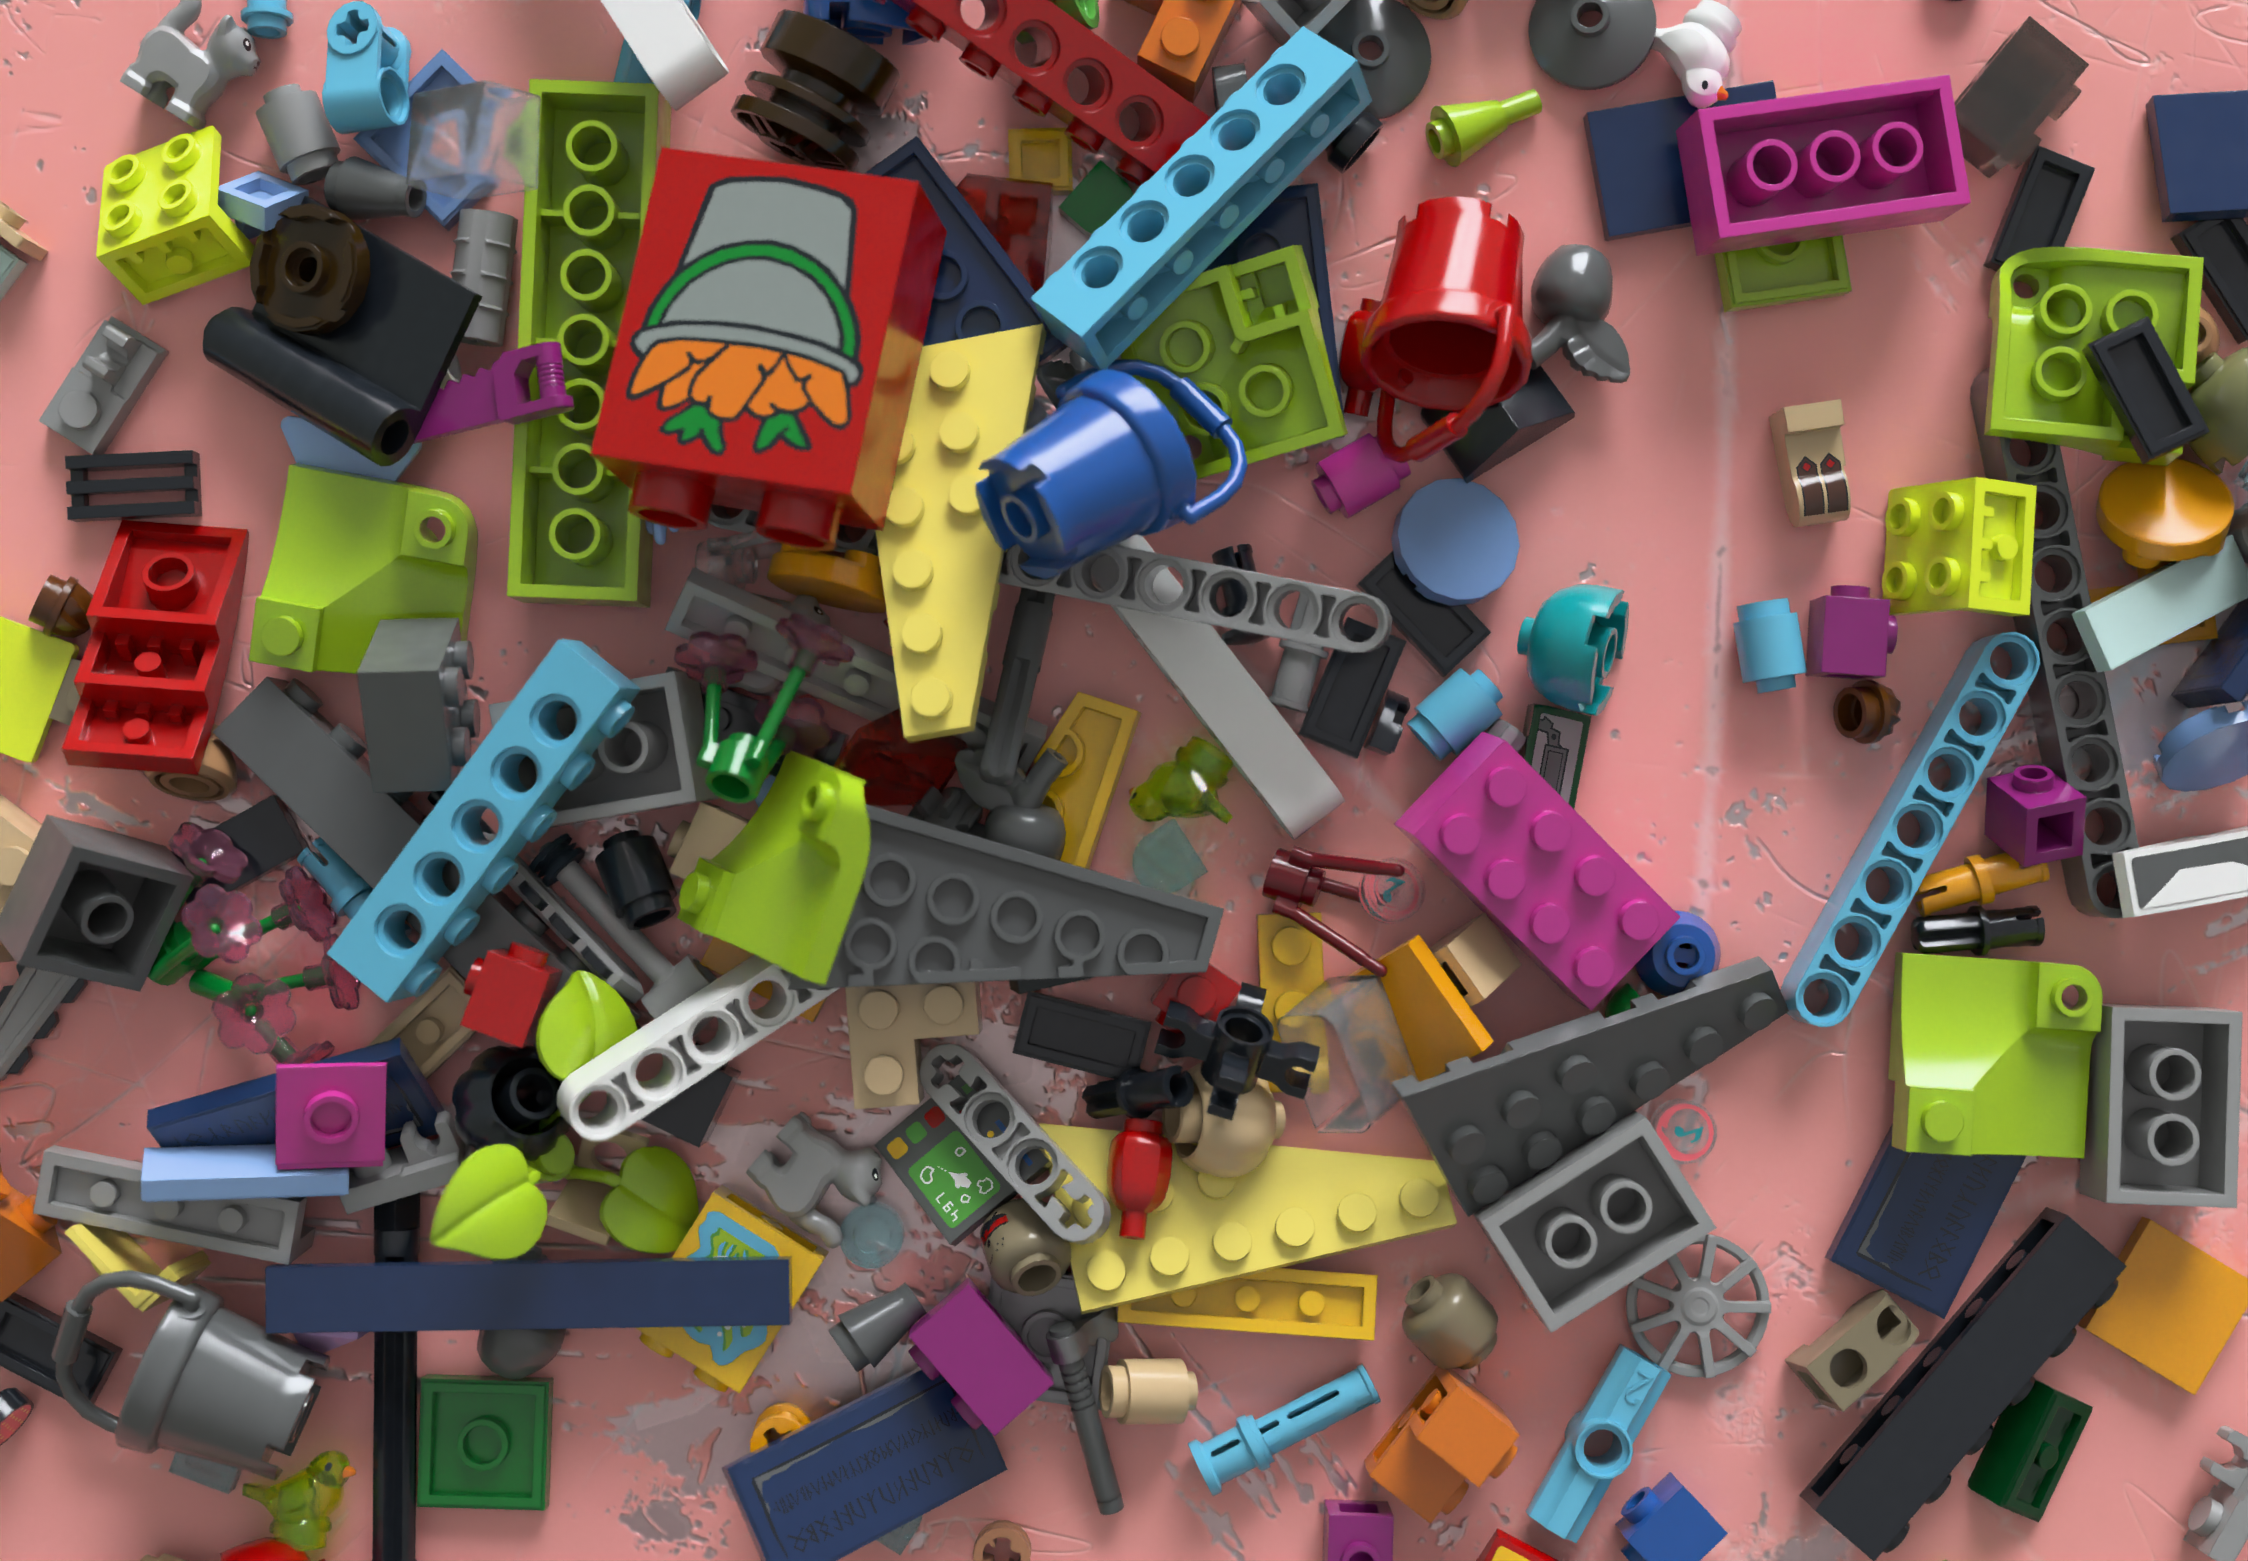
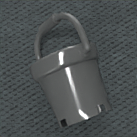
(205, 1382)

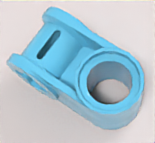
(365, 71)

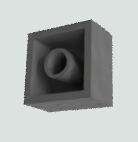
(417, 704)
(93, 904)

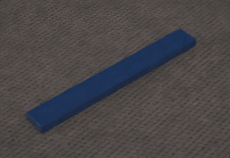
(528, 1294)

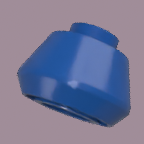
(1659, 965)

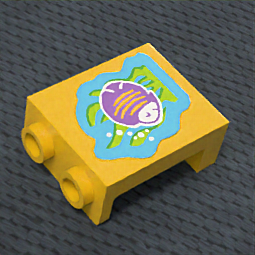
(734, 1229)

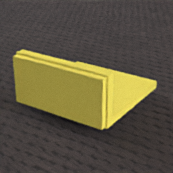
(118, 1251)

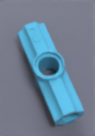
(1580, 1481)

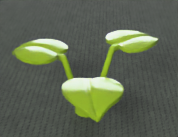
(492, 1197)

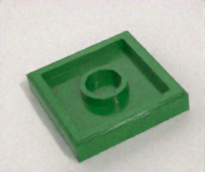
(485, 1442)

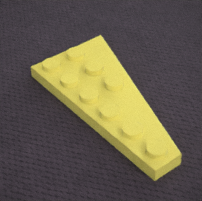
(934, 544)
(1222, 1229)

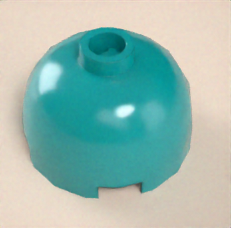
(1575, 645)

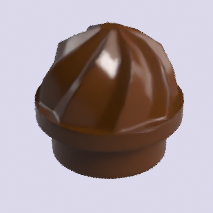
(62, 608)
(1866, 711)

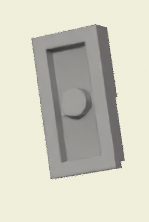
(103, 386)
(409, 1168)
(2221, 1519)

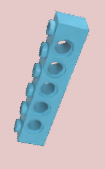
(1202, 198)
(375, 939)

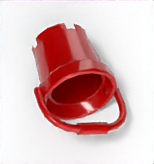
(1448, 322)

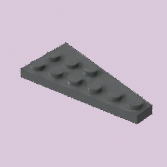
(983, 911)
(1565, 1084)

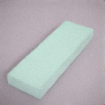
(2161, 606)

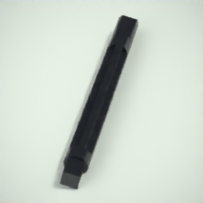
(395, 1397)

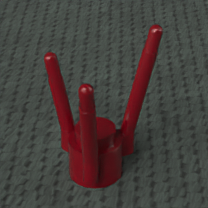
(1297, 881)

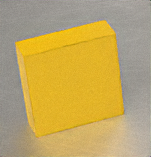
(1042, 157)

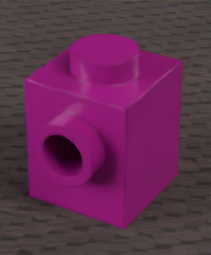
(1850, 634)
(2035, 815)
(1357, 1531)

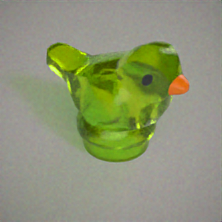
(1185, 785)
(305, 1500)

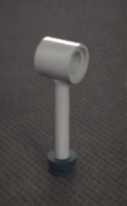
(671, 983)

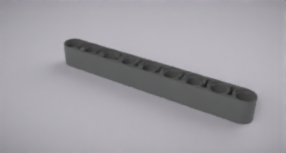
(2093, 724)

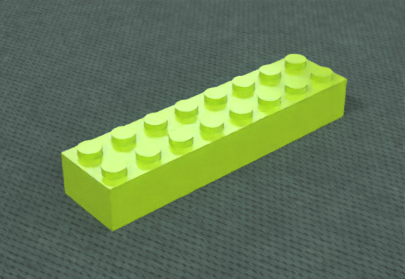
(578, 255)

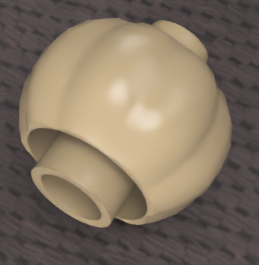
(1225, 1145)

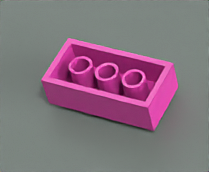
(1822, 165)
(1537, 869)

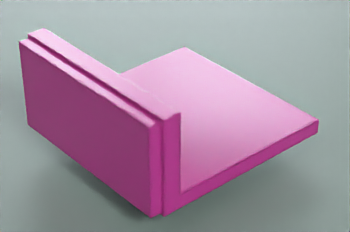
(330, 1115)

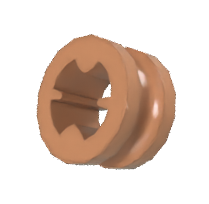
(1019, 1539)

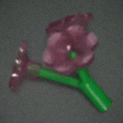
(258, 1010)

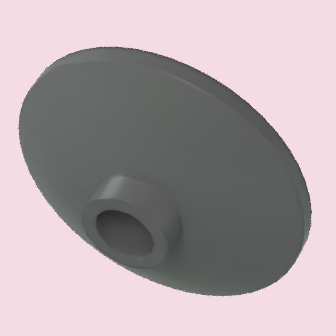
(1406, 53)
(1596, 54)

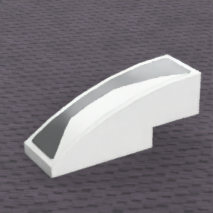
(2183, 873)

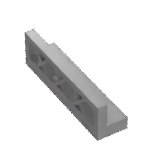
(108, 1195)

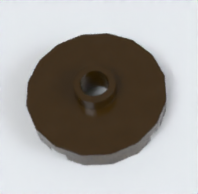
(286, 265)

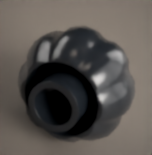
(505, 1099)

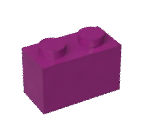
(979, 1358)

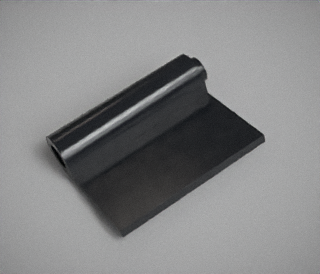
(372, 374)

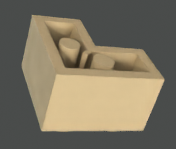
(887, 1032)

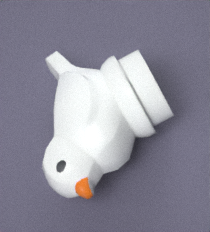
(1700, 51)

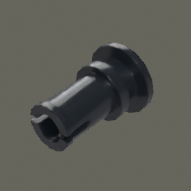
(1235, 592)

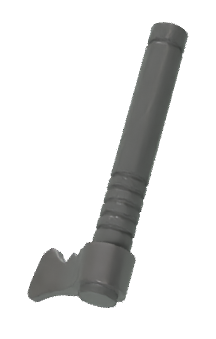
(1067, 1346)

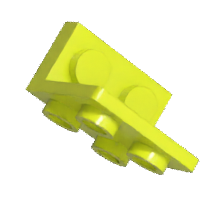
(164, 218)
(1960, 547)
(29, 683)

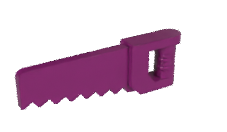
(500, 394)

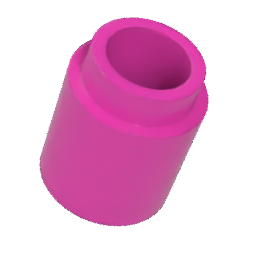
(1357, 477)

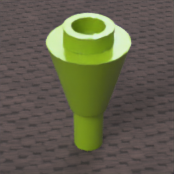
(1465, 128)

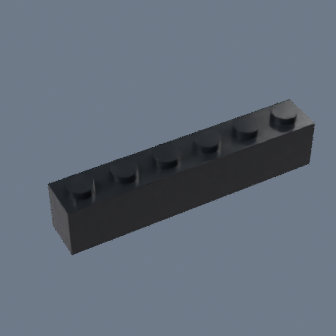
(1963, 1382)

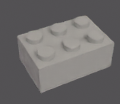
(643, 765)
(2164, 1107)
(1594, 1221)

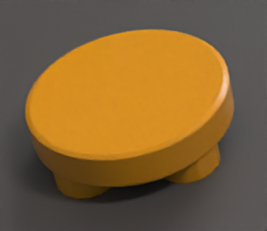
(2164, 511)
(835, 582)

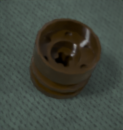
(819, 85)

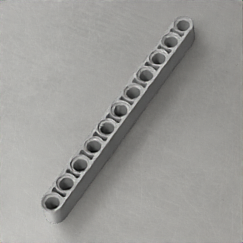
(1195, 603)

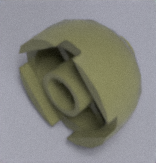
(2223, 403)

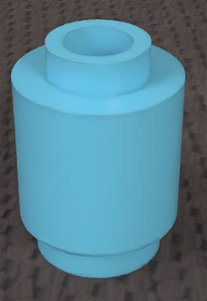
(1769, 645)
(1456, 713)

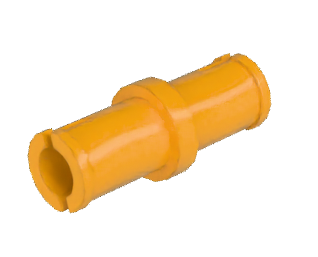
(1976, 881)

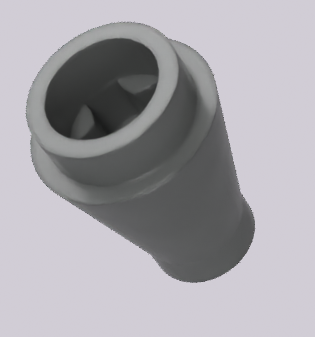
(370, 191)
(876, 1326)

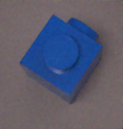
(1667, 1524)

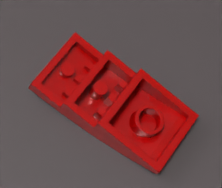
(157, 647)

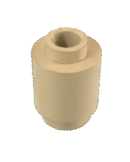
(1148, 1391)

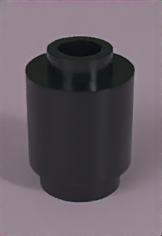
(636, 879)

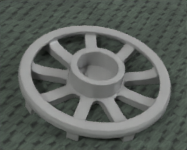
(1700, 1307)

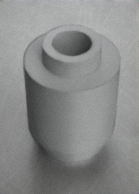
(298, 133)

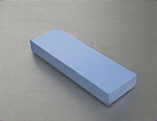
(231, 1173)

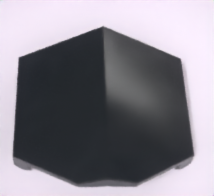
(1506, 425)

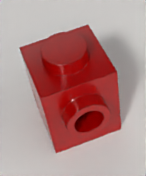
(1202, 991)
(509, 993)

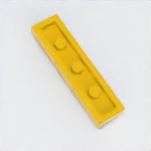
(1269, 1303)

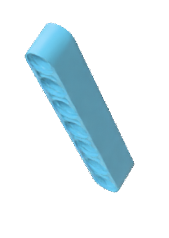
(1936, 813)

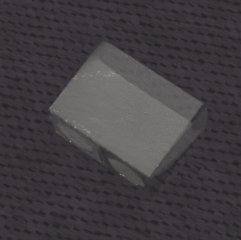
(474, 141)
(1357, 1051)

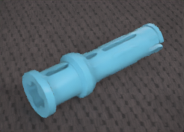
(1255, 1441)

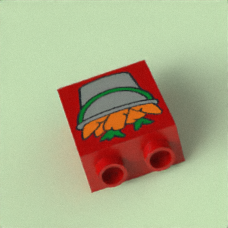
(769, 345)

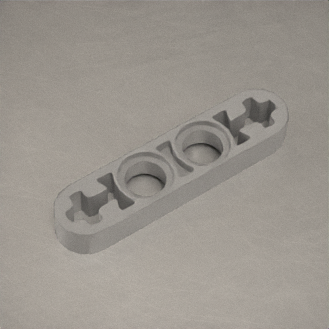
(1010, 1147)

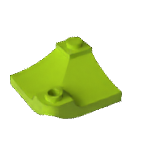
(1256, 350)
(2037, 365)
(355, 556)
(789, 872)
(1991, 1055)

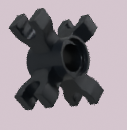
(1237, 1050)

